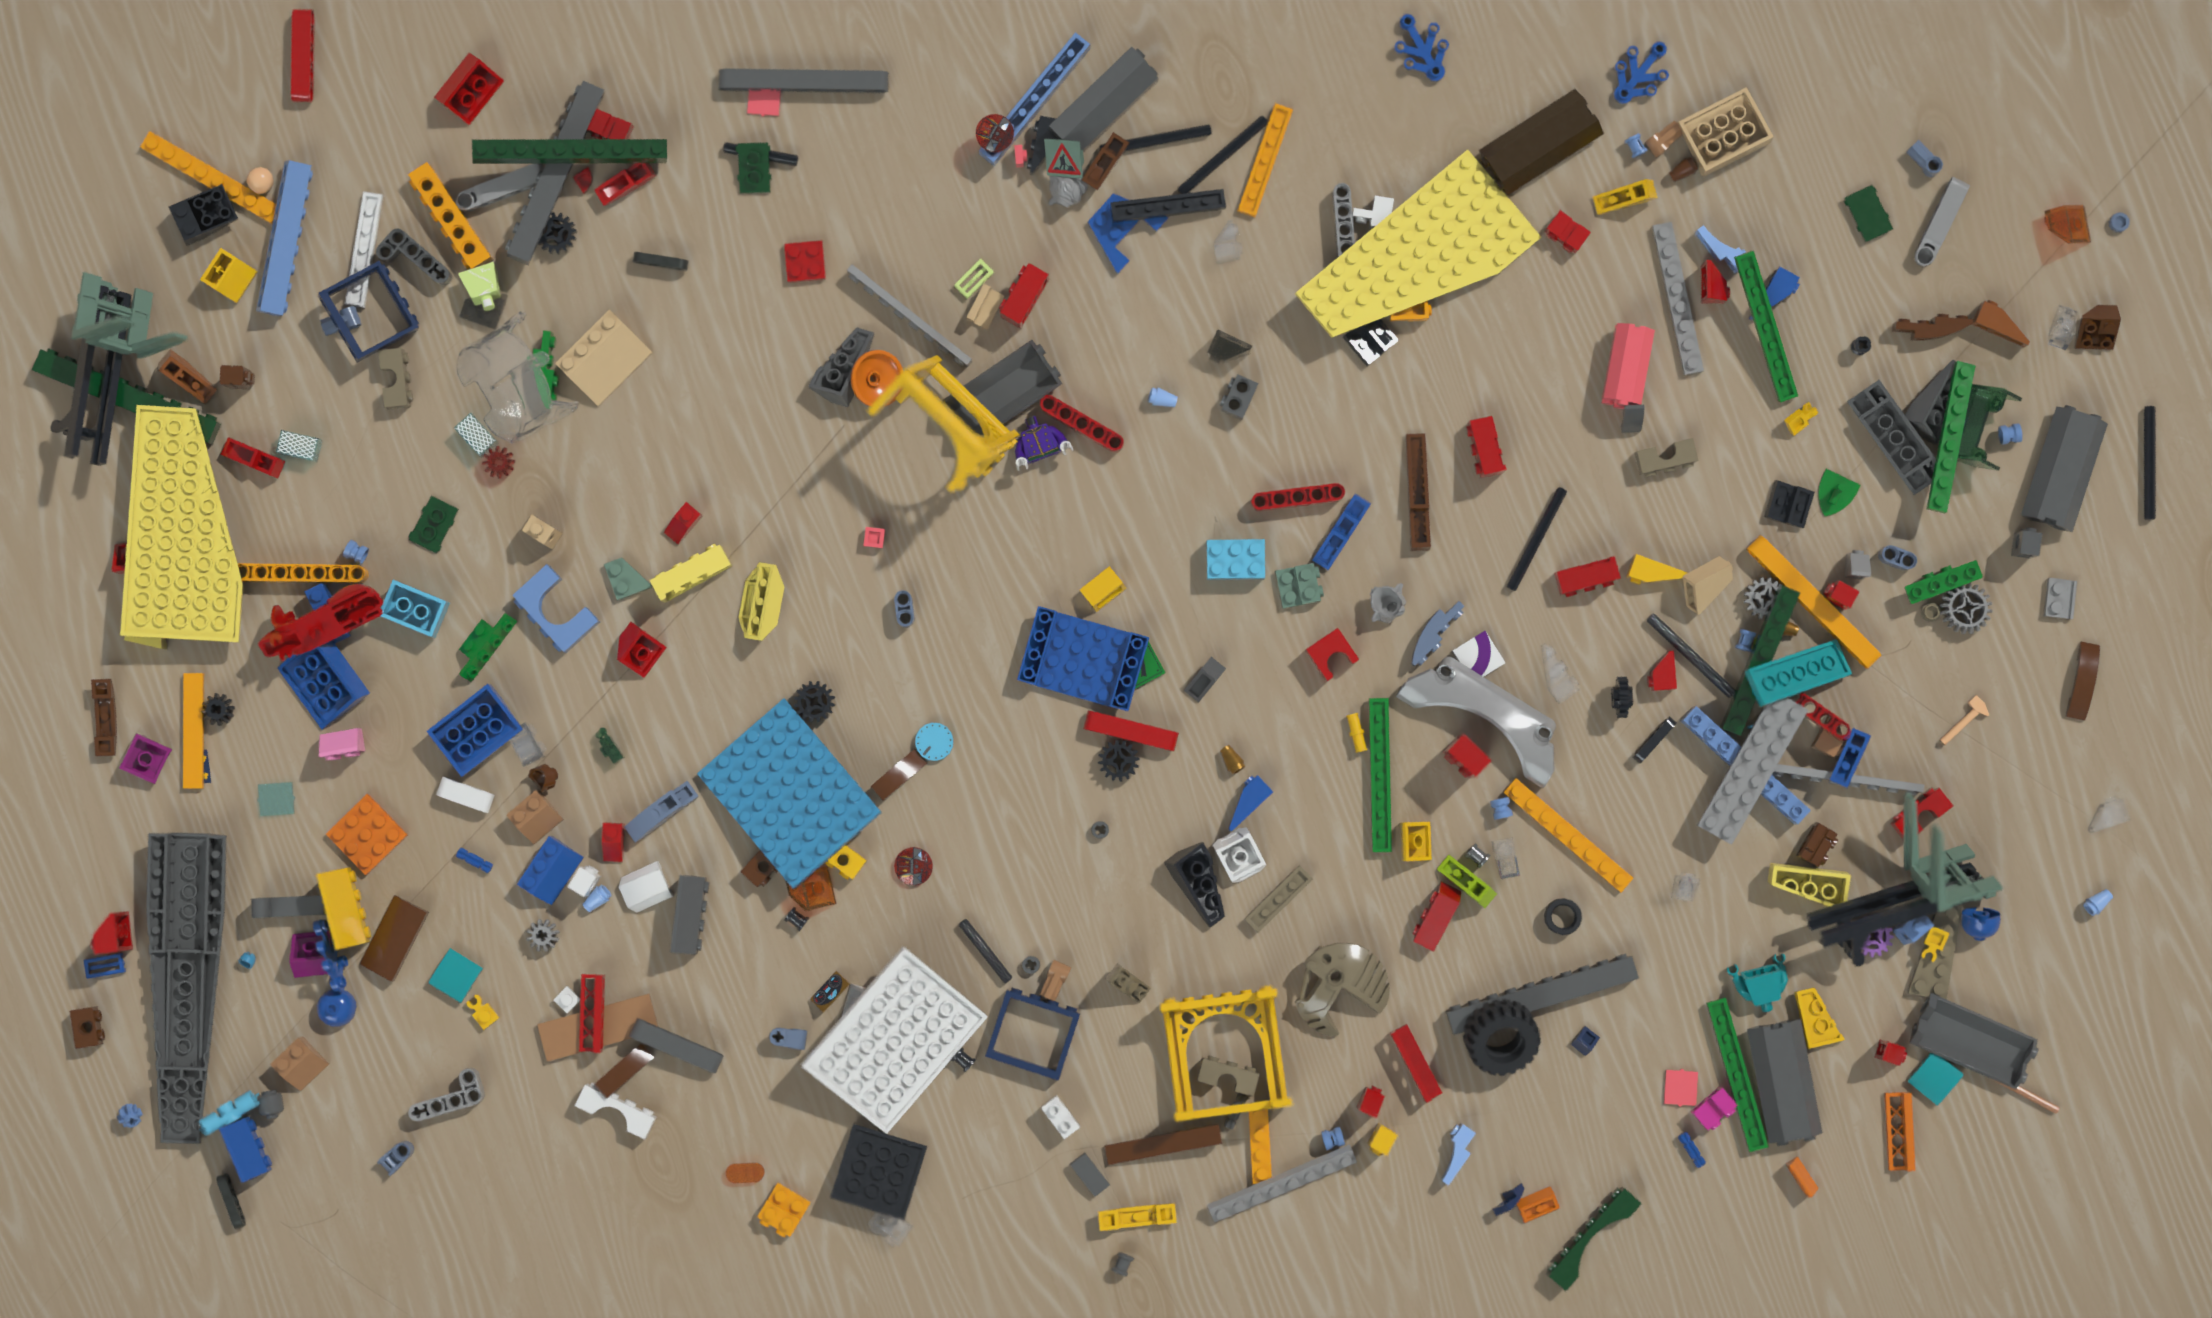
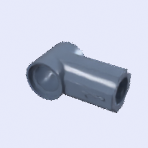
(1923, 156)
(349, 316)

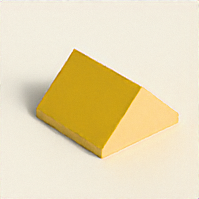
(1415, 841)

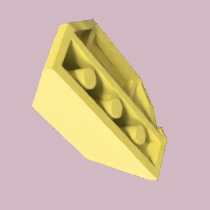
(761, 601)

